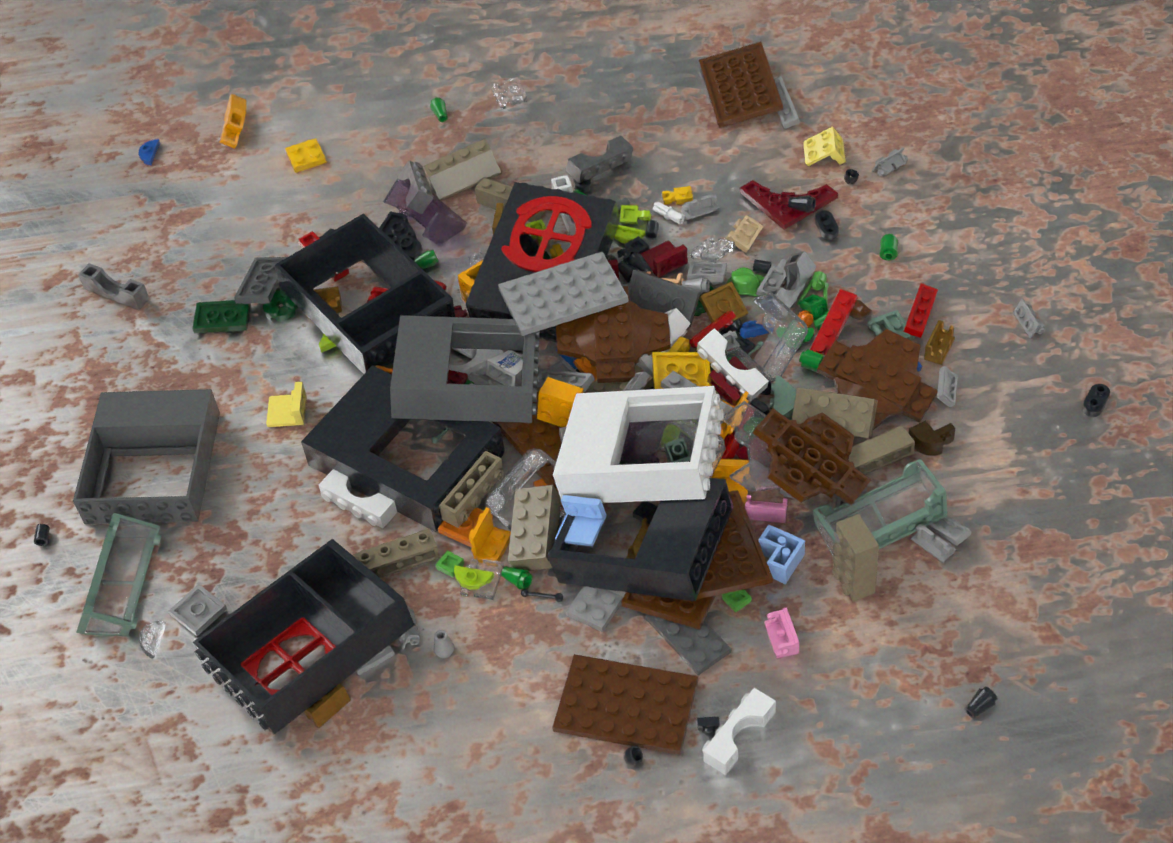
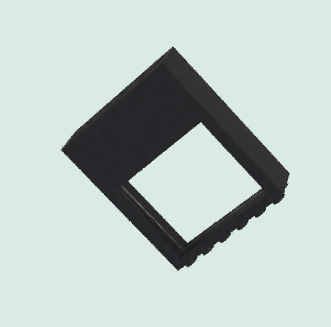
(670, 559)

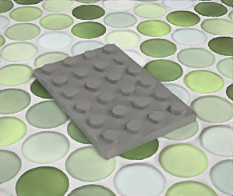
(562, 293)

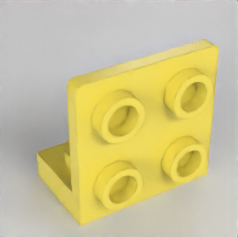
(824, 145)
(287, 409)

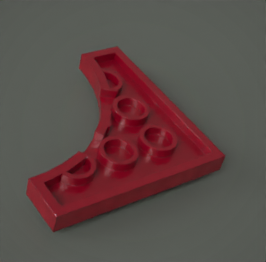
(776, 204)

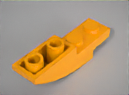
(234, 121)

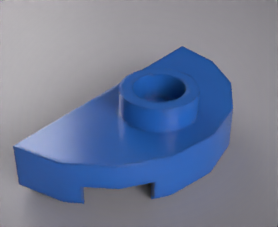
(148, 151)
(751, 329)

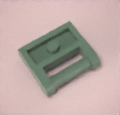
(892, 321)

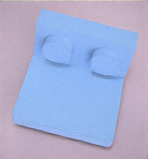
(587, 522)

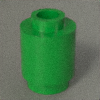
(889, 247)
(811, 359)

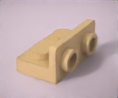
(745, 233)

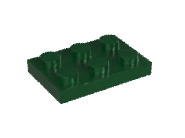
(221, 316)

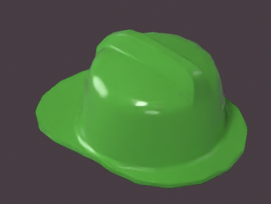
(745, 281)

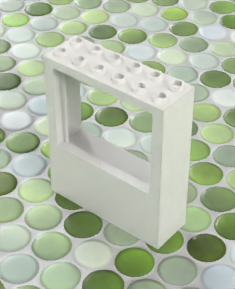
(597, 434)

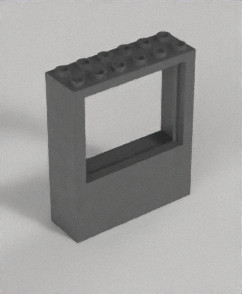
(422, 369)
(148, 426)

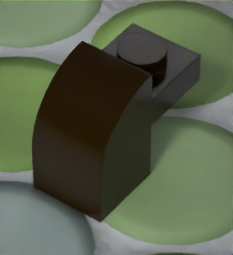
(930, 441)

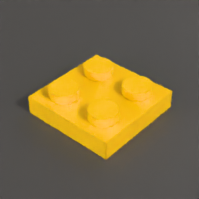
(305, 155)

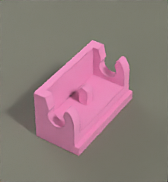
(766, 510)
(782, 633)

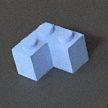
(783, 550)

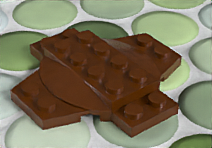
(615, 339)
(883, 372)
(811, 457)

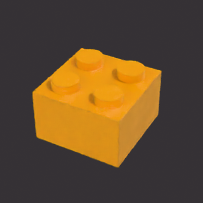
(556, 401)

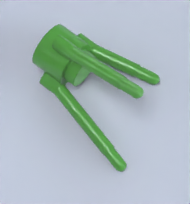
(817, 283)

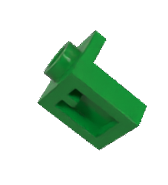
(814, 304)

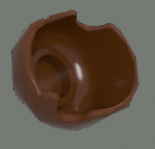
(860, 310)

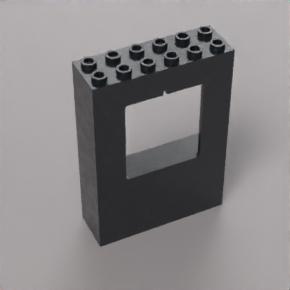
(370, 331)
(362, 427)

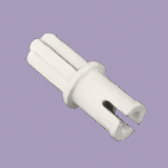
(669, 213)

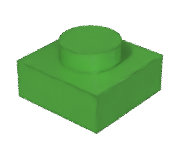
(447, 563)
(737, 599)

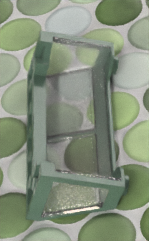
(890, 509)
(119, 577)

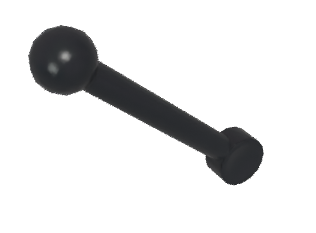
(558, 597)

